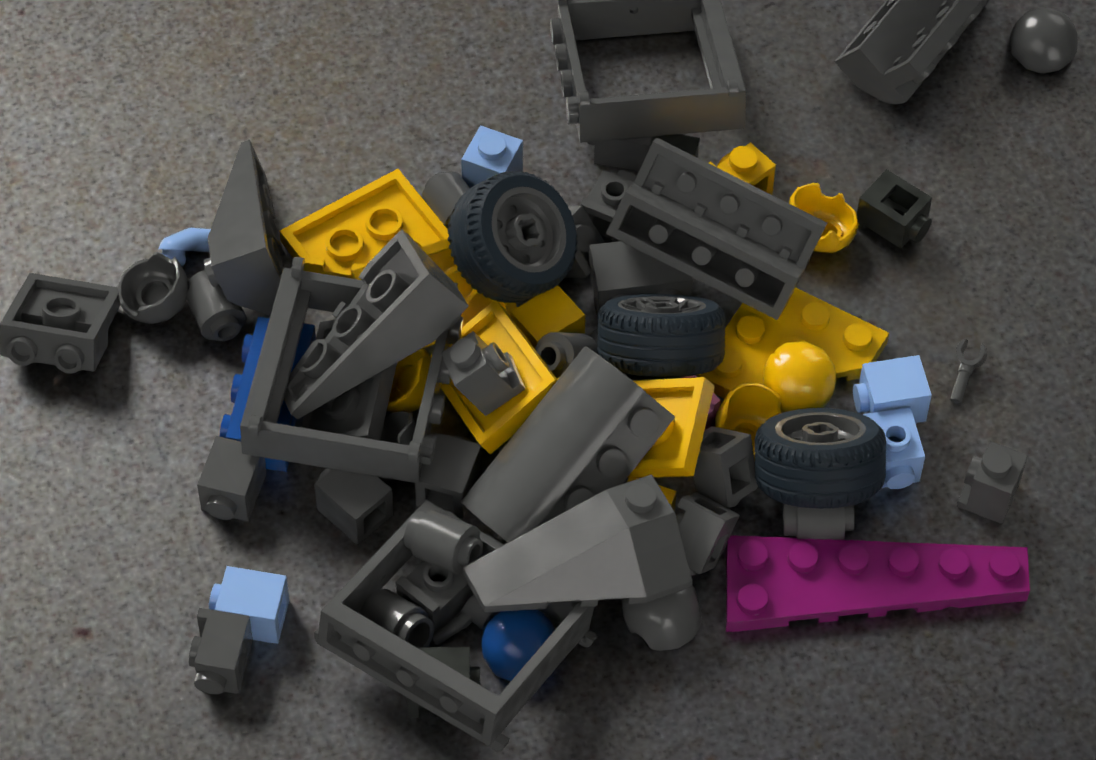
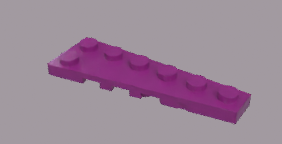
(830, 578)

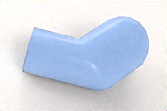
(186, 240)

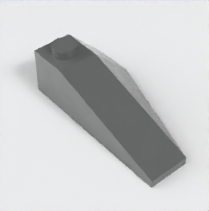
(244, 237)
(393, 315)
(599, 550)

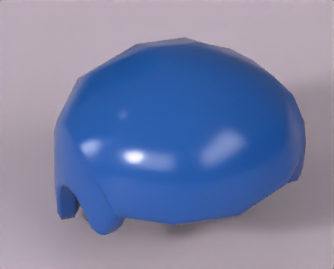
(513, 639)

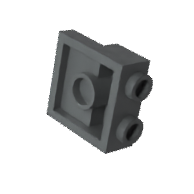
(58, 323)

